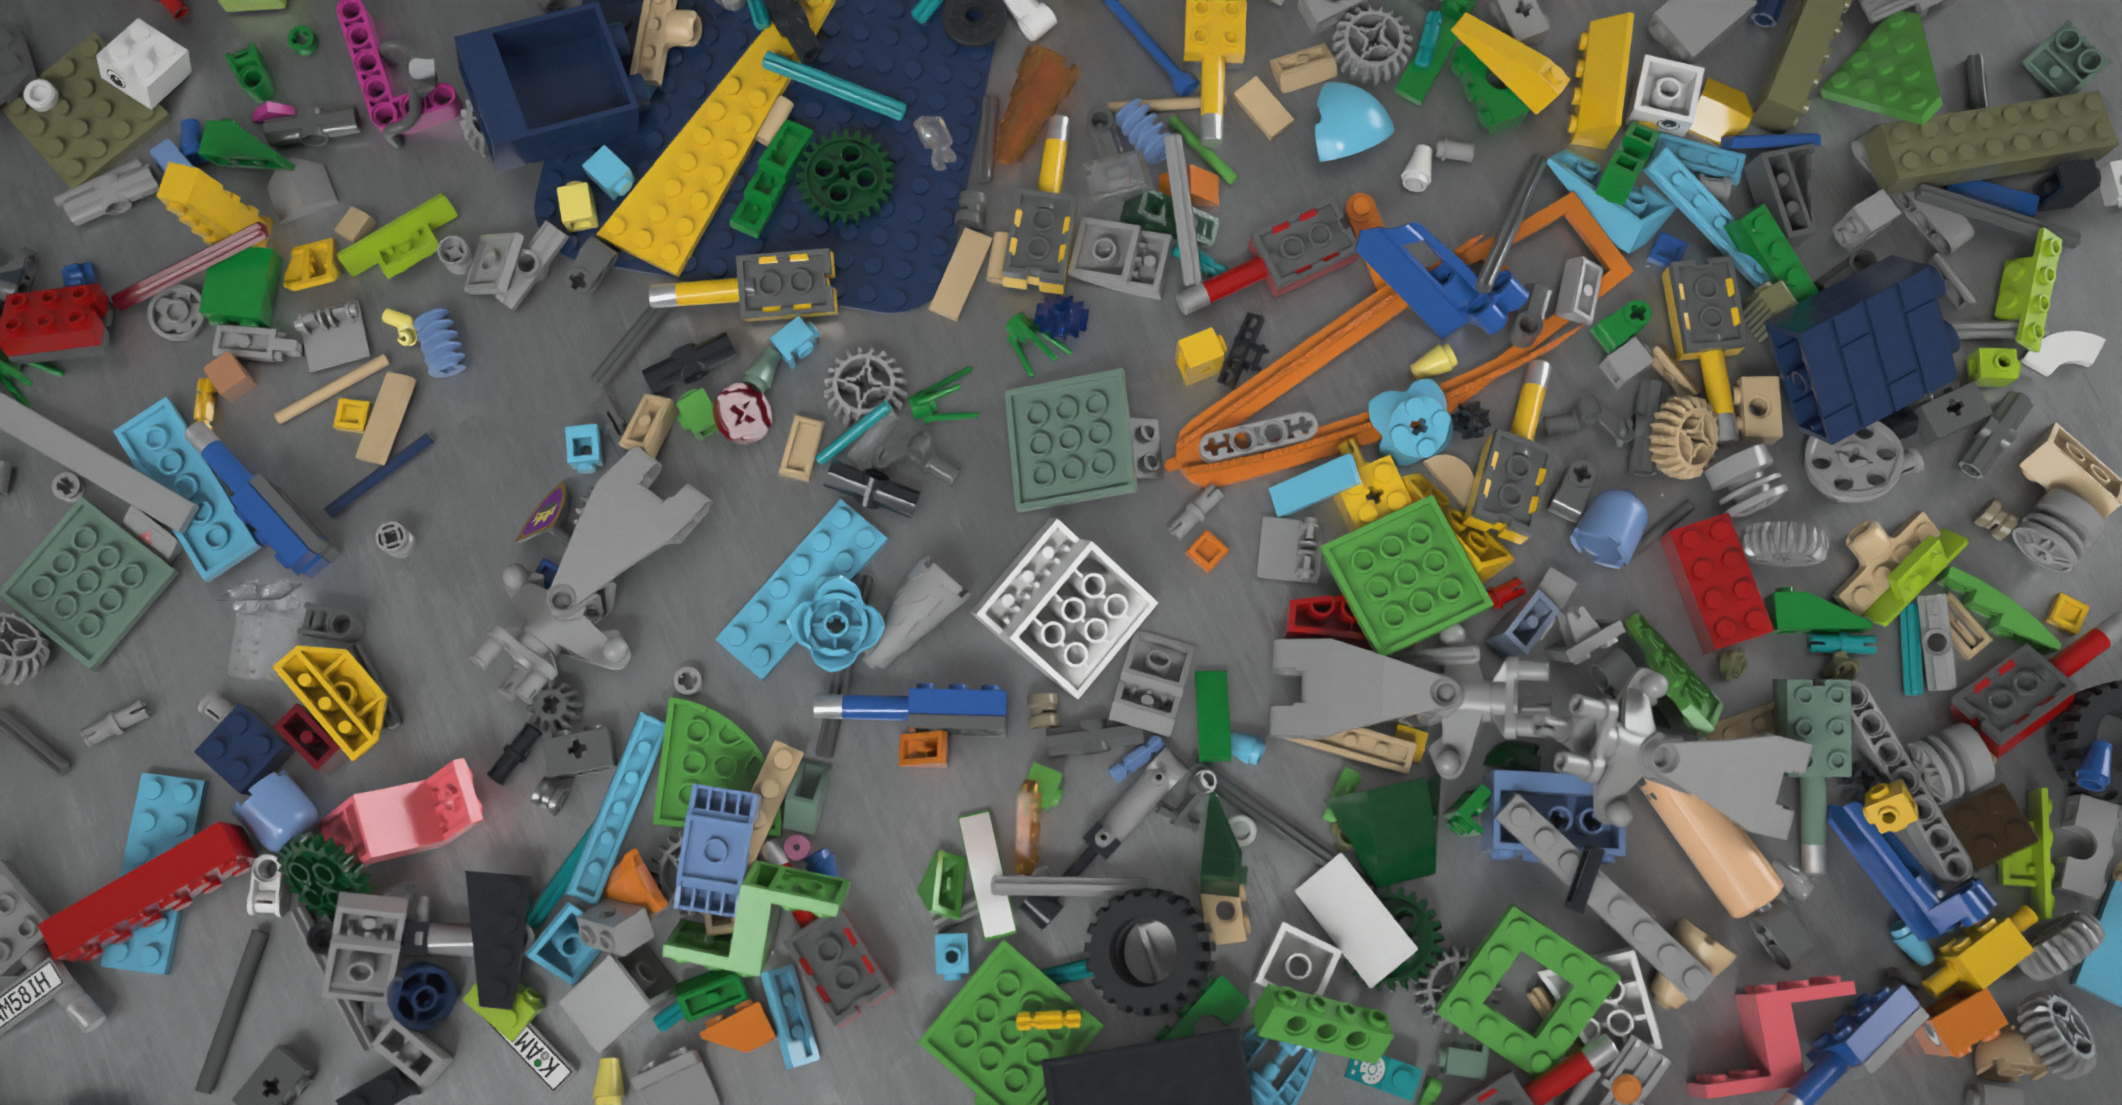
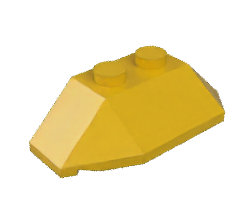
(337, 695)

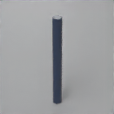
(378, 475)

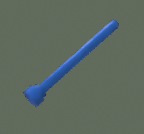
(1183, 81)

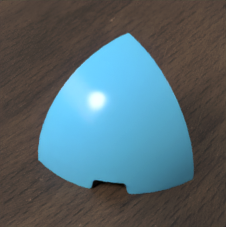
(1349, 121)

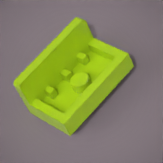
(509, 1022)

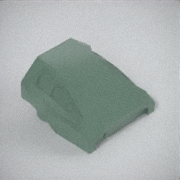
(2065, 61)

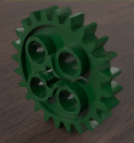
(832, 156)
(320, 871)
(1423, 926)

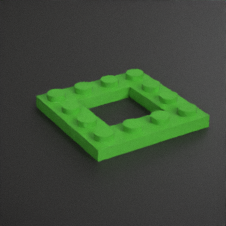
(1517, 932)

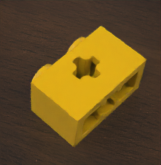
(1200, 355)

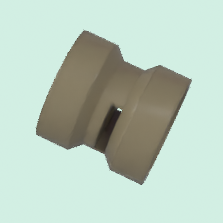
(1996, 519)
(1043, 711)

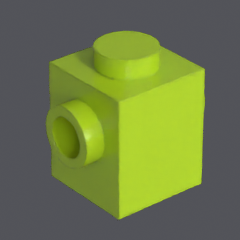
(1993, 367)

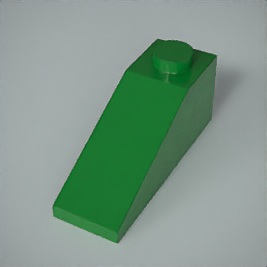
(231, 146)
(1806, 613)

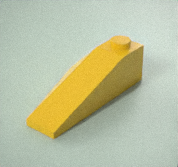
(1519, 67)

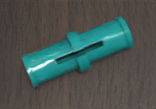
(1841, 641)

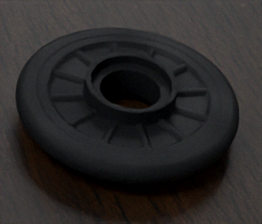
(974, 33)

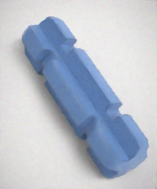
(1136, 758)

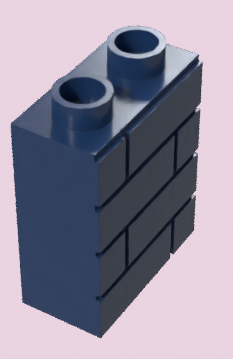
(550, 85)
(1864, 348)

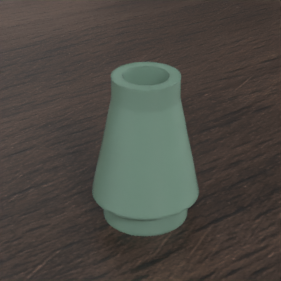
(762, 370)

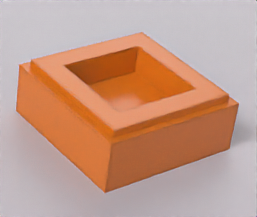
(1207, 551)

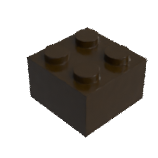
(1991, 827)

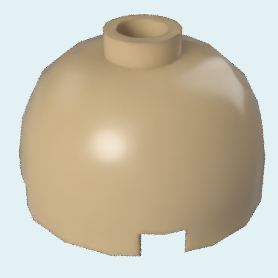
(2008, 1057)

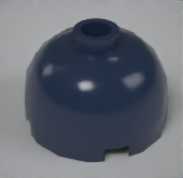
(421, 995)

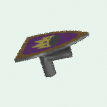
(549, 517)

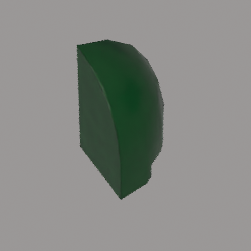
(1514, 756)

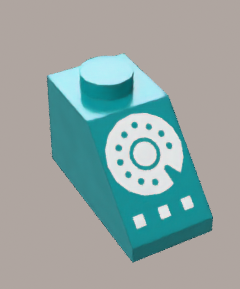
(1387, 1076)

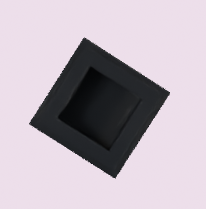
(1902, 422)

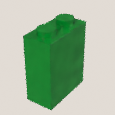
(242, 288)

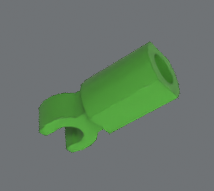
(1345, 784)

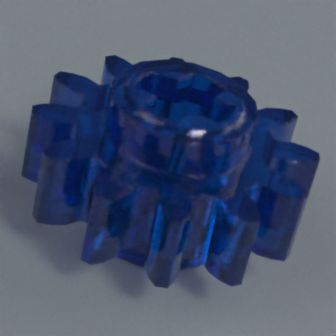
(1061, 317)

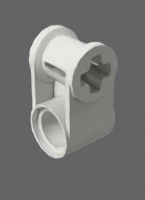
(267, 888)

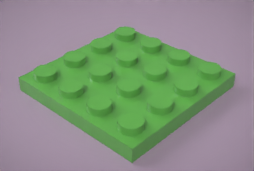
(1405, 577)
(980, 1035)

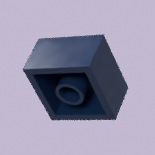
(244, 748)

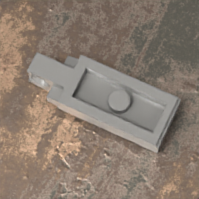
(255, 343)

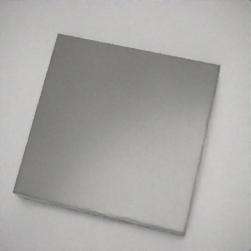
(493, 263)

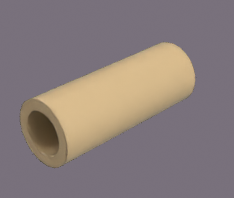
(774, 120)
(997, 257)

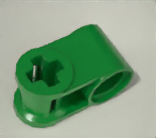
(249, 70)
(1619, 327)

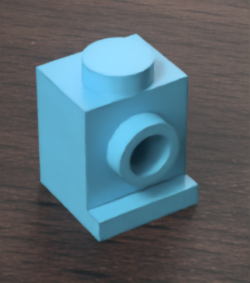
(795, 340)
(580, 438)

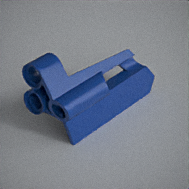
(1442, 296)
(1905, 882)

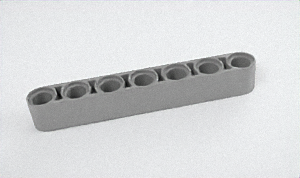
(1899, 763)

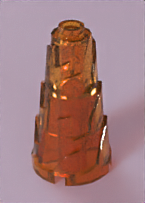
(1034, 98)

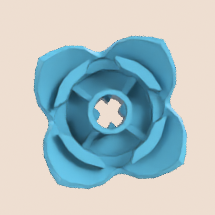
(1395, 410)
(835, 600)

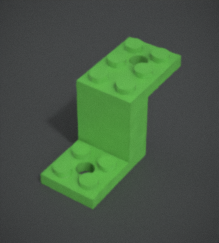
(756, 918)

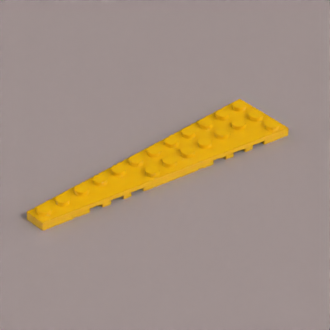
(687, 183)

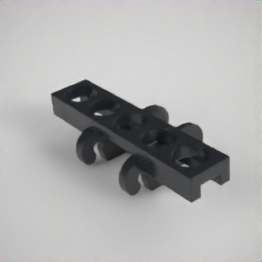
(1242, 364)

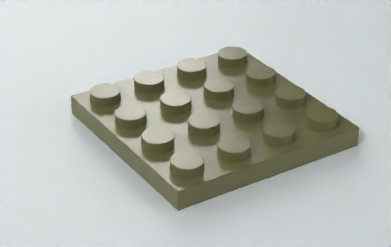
(91, 122)

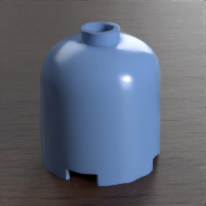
(1611, 527)
(276, 811)

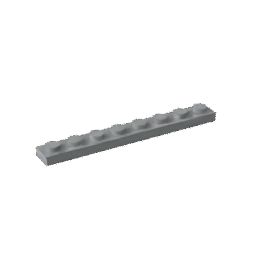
(1606, 899)

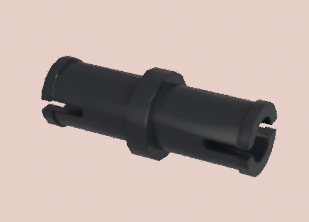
(514, 753)

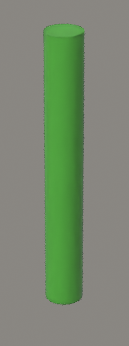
(1205, 152)

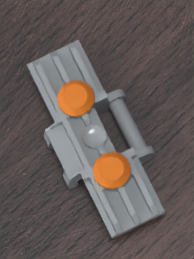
(1627, 1077)

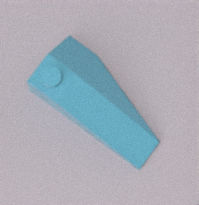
(1625, 225)

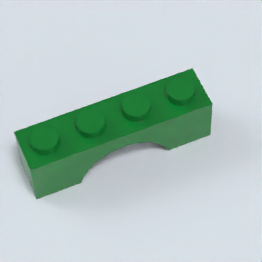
(1761, 238)

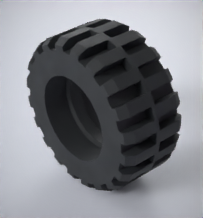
(2078, 728)
(1108, 956)

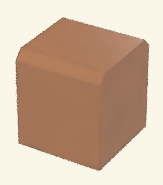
(229, 376)

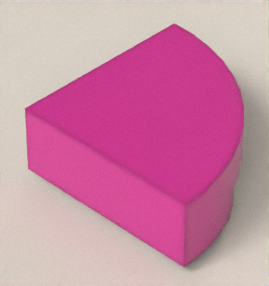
(271, 110)

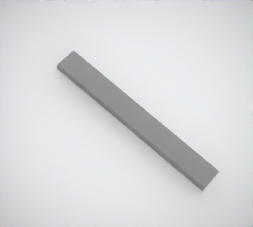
(96, 465)

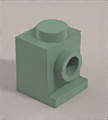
(1463, 1061)

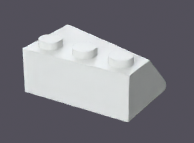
(1625, 1009)

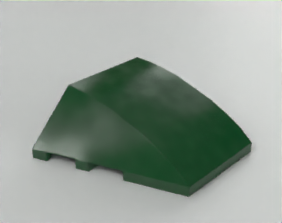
(1392, 828)

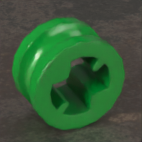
(312, 40)

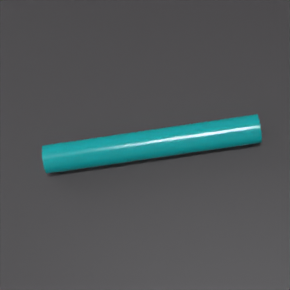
(853, 432)

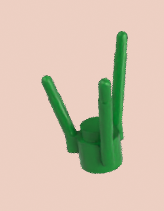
(1023, 330)
(8, 370)
(924, 402)

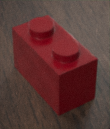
(310, 739)

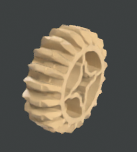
(1684, 437)

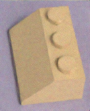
(2065, 464)

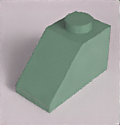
(807, 796)

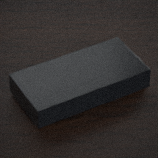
(1584, 878)

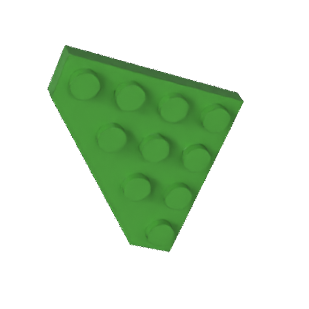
(1890, 72)
(1685, 687)

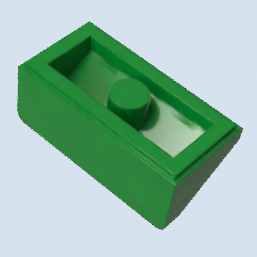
(710, 993)

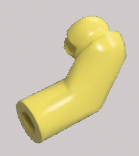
(404, 324)

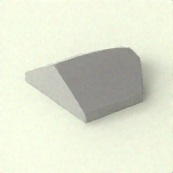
(301, 190)

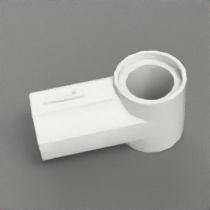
(1032, 17)

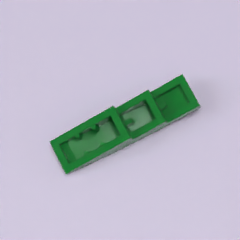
(771, 179)

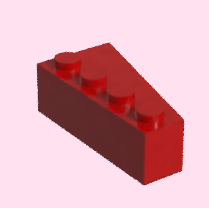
(1324, 619)

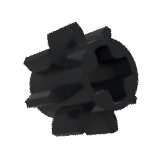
(1471, 420)
(1866, 774)

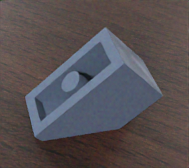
(1523, 625)

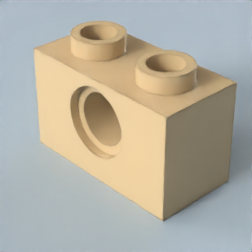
(1765, 395)
(1229, 930)

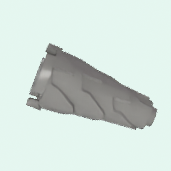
(915, 611)

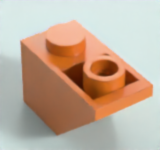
(744, 1030)

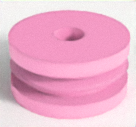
(792, 842)

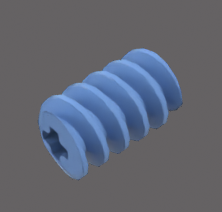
(1142, 131)
(437, 344)

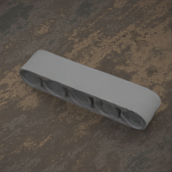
(1941, 227)

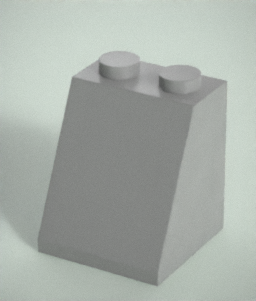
(1697, 26)
(619, 996)

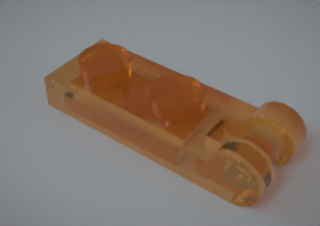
(1027, 828)

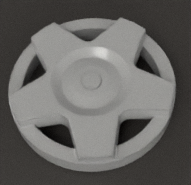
(176, 313)

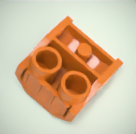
(634, 885)

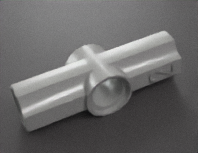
(112, 195)
(543, 249)
(1938, 664)

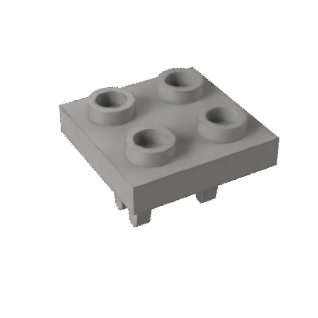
(1582, 635)

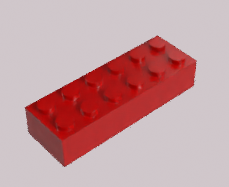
(149, 893)

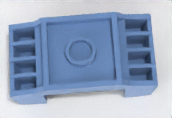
(715, 849)

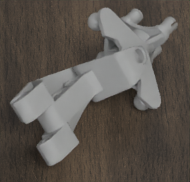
(613, 533)
(1359, 688)
(1619, 745)

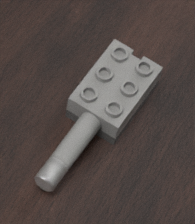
(25, 947)

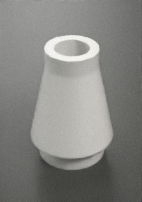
(1418, 170)

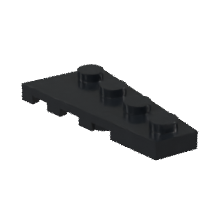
(498, 931)

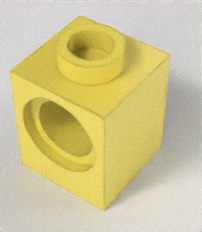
(577, 206)

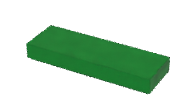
(1212, 716)

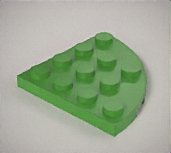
(706, 751)

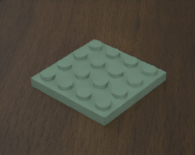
(1070, 440)
(87, 583)

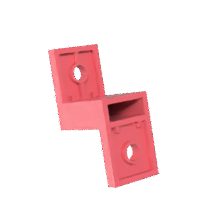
(406, 816)
(1769, 1037)

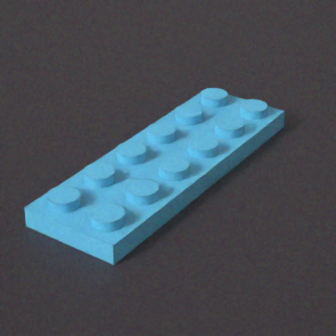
(159, 450)
(837, 545)
(163, 816)

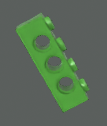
(1322, 1023)

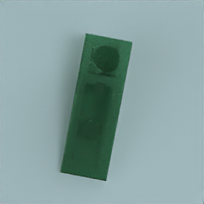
(1156, 214)
(1221, 856)

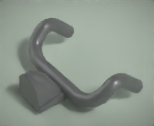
(421, 81)

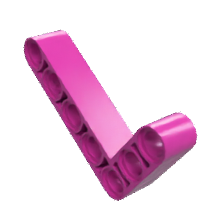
(379, 77)

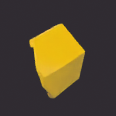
(1720, 112)
(312, 265)

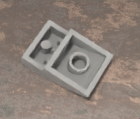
(1122, 257)
(1152, 683)
(364, 947)

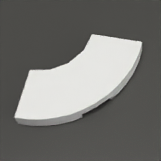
(2064, 348)

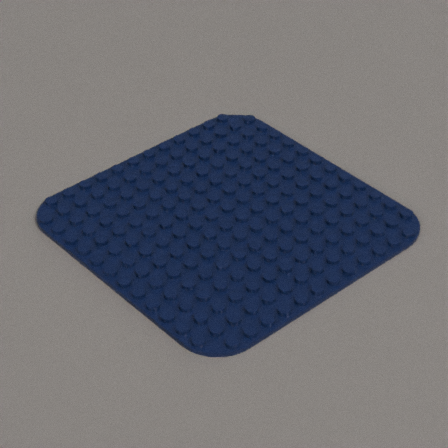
(876, 44)

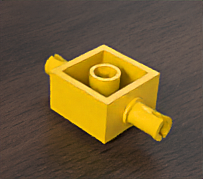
(1379, 480)
(1981, 953)

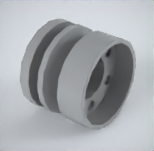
(1746, 481)
(2058, 530)
(1952, 762)

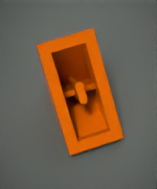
(1202, 186)
(924, 749)

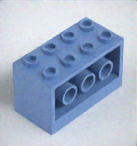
(1554, 796)

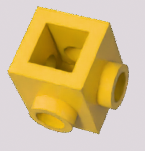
(1890, 806)

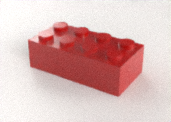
(1716, 584)

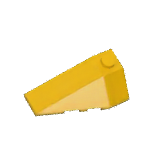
(1482, 549)

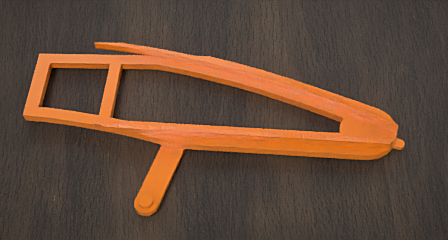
(1350, 330)

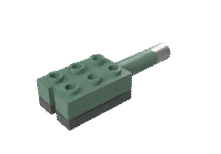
(1821, 716)

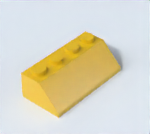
(1600, 81)

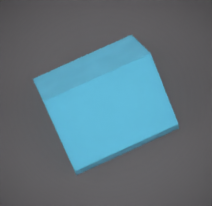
(561, 947)

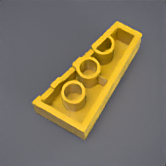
(206, 205)

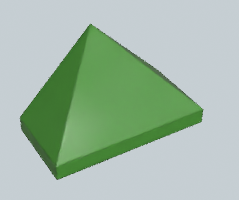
(944, 884)

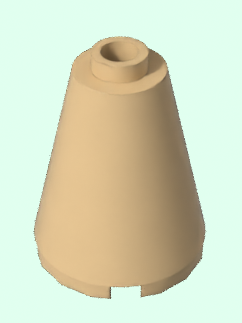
(1704, 949)

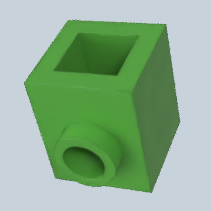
(697, 413)
(1047, 785)

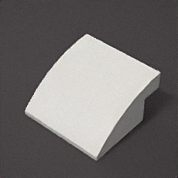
(1064, 607)

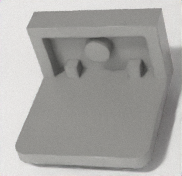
(677, 1081)

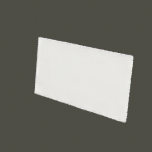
(1356, 920)

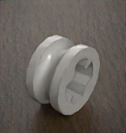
(61, 481)
(694, 674)

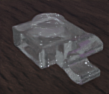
(936, 136)

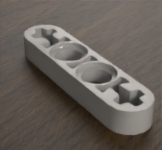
(1258, 440)

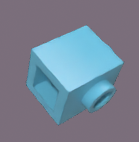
(609, 173)
(952, 955)

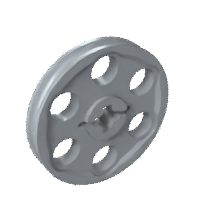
(1857, 473)

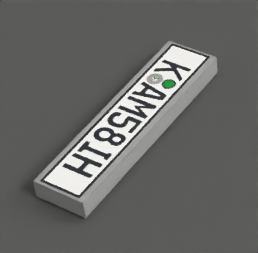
(32, 991)
(537, 1055)

